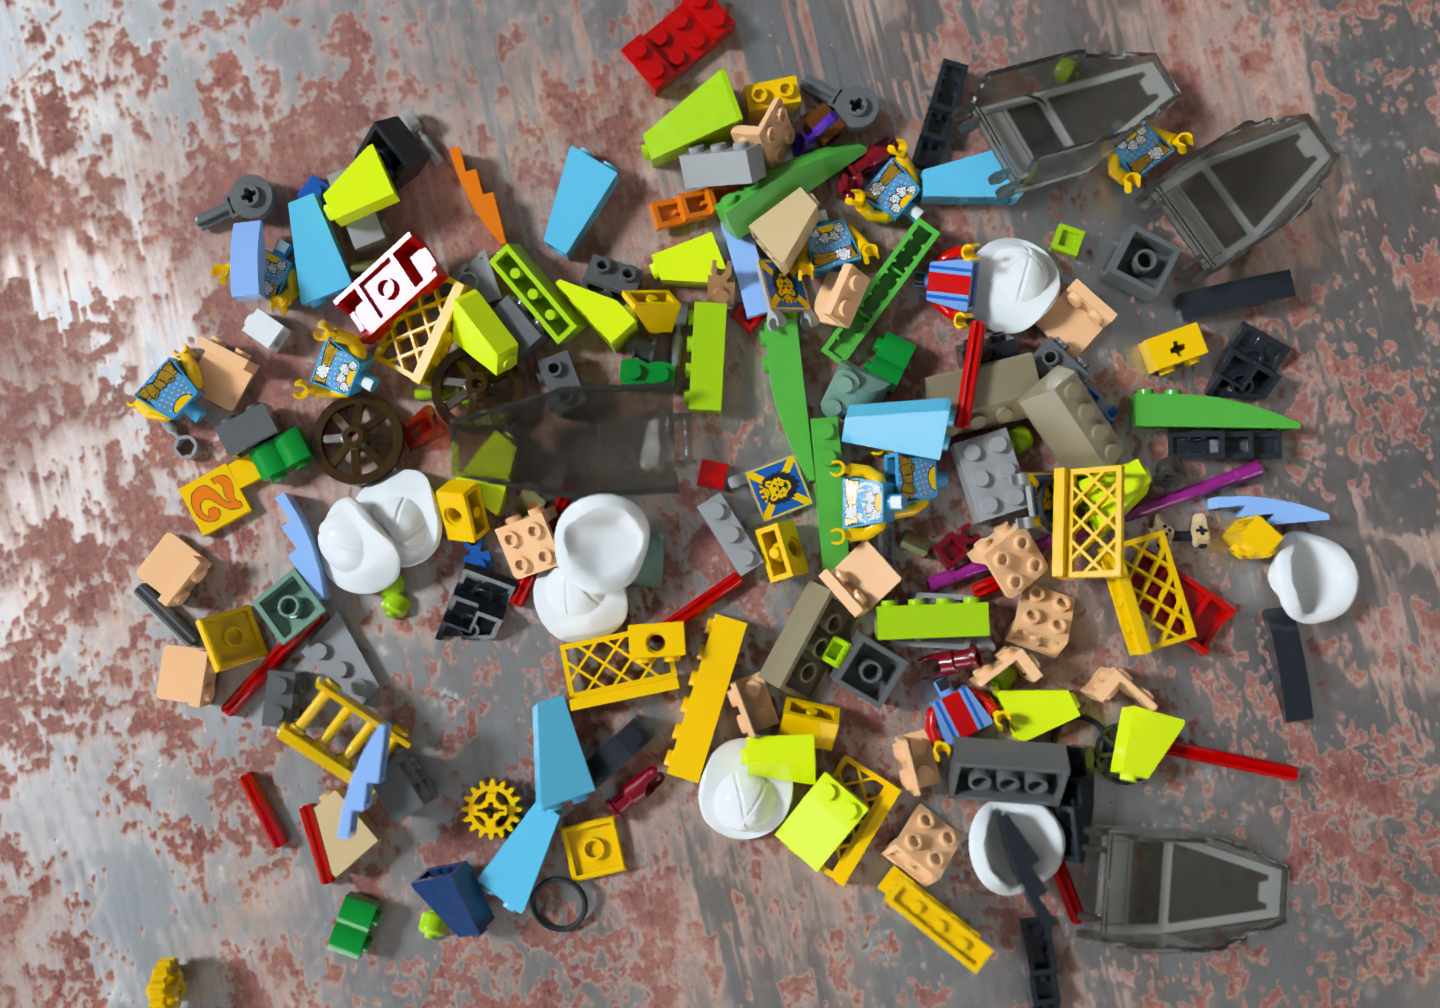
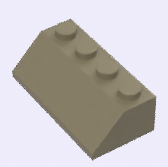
(996, 394)
(1071, 422)
(796, 656)

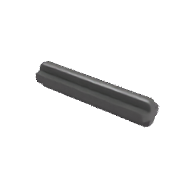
(167, 615)

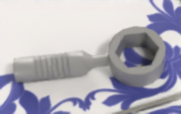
(424, 139)
(677, 338)
(172, 429)

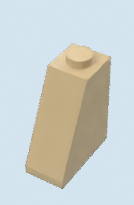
(786, 228)
(340, 851)

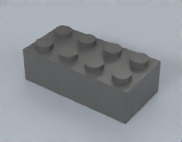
(1007, 771)

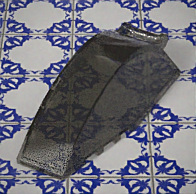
(577, 442)

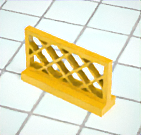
(439, 338)
(1065, 523)
(1128, 605)
(616, 691)
(869, 825)

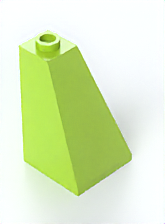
(699, 119)

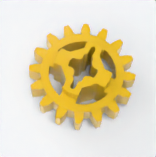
(491, 820)
(166, 984)

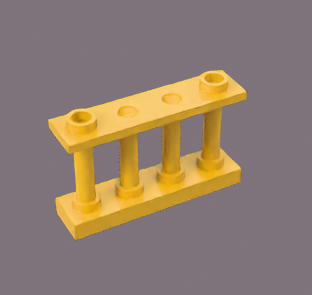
(318, 749)
(934, 919)

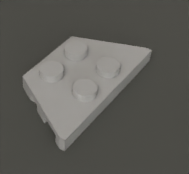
(983, 642)

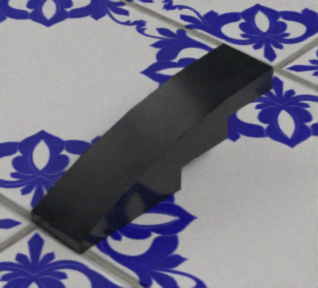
(938, 115)
(1236, 294)
(1225, 445)
(1289, 666)
(1077, 802)
(1021, 859)
(1039, 964)

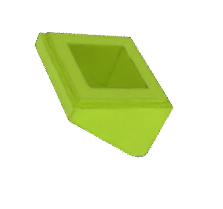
(836, 652)

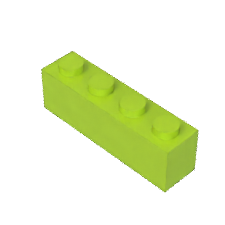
(538, 293)
(707, 357)
(931, 620)

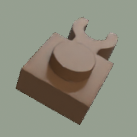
(721, 284)

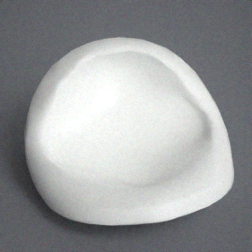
(1014, 285)
(408, 513)
(602, 543)
(357, 549)
(1313, 577)
(574, 613)
(741, 803)
(988, 854)

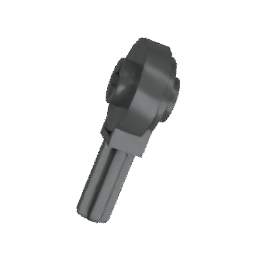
(845, 102)
(249, 199)

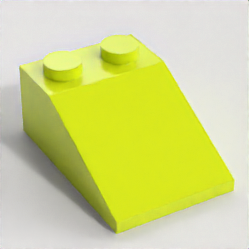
(603, 314)
(822, 820)

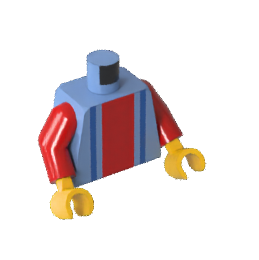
(952, 283)
(959, 714)

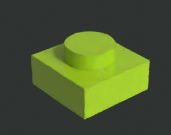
(1067, 240)

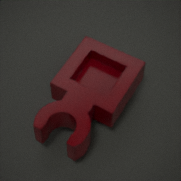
(844, 186)
(952, 548)

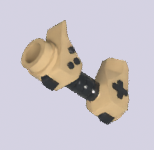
(1198, 534)

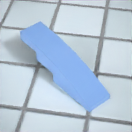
(743, 258)
(1273, 510)
(307, 555)
(369, 770)

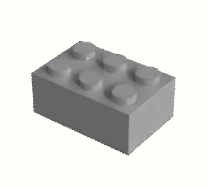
(984, 475)

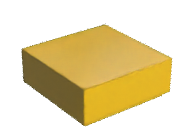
(244, 472)

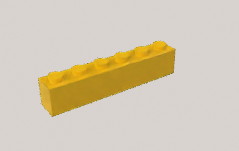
(706, 698)

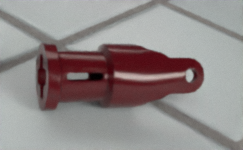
(873, 159)
(954, 661)
(635, 791)

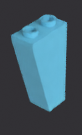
(963, 182)
(578, 201)
(317, 252)
(901, 426)
(558, 757)
(520, 860)

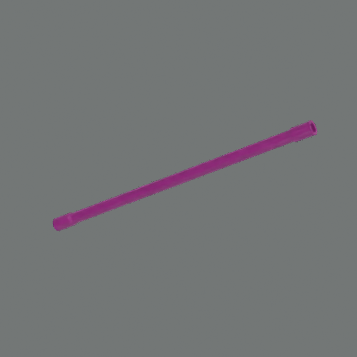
(1236, 476)

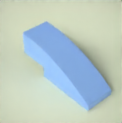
(248, 261)

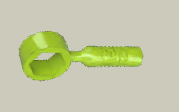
(425, 394)

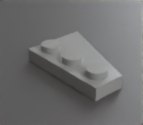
(477, 274)
(340, 658)

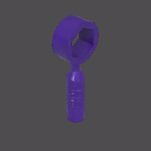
(809, 137)

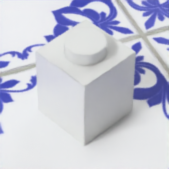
(266, 330)

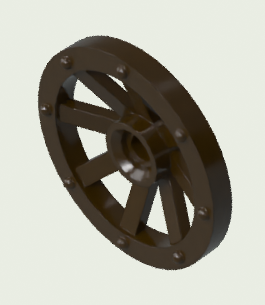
(474, 395)
(363, 442)

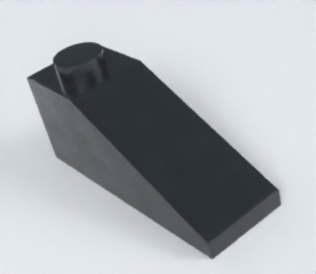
(618, 750)

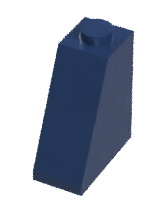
(455, 898)

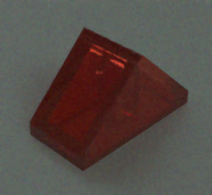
(424, 428)

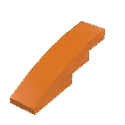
(484, 204)
(689, 206)

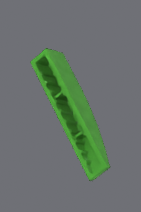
(806, 171)
(883, 289)
(788, 390)
(1200, 412)
(828, 489)

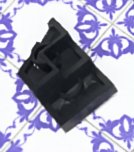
(1248, 365)
(476, 604)

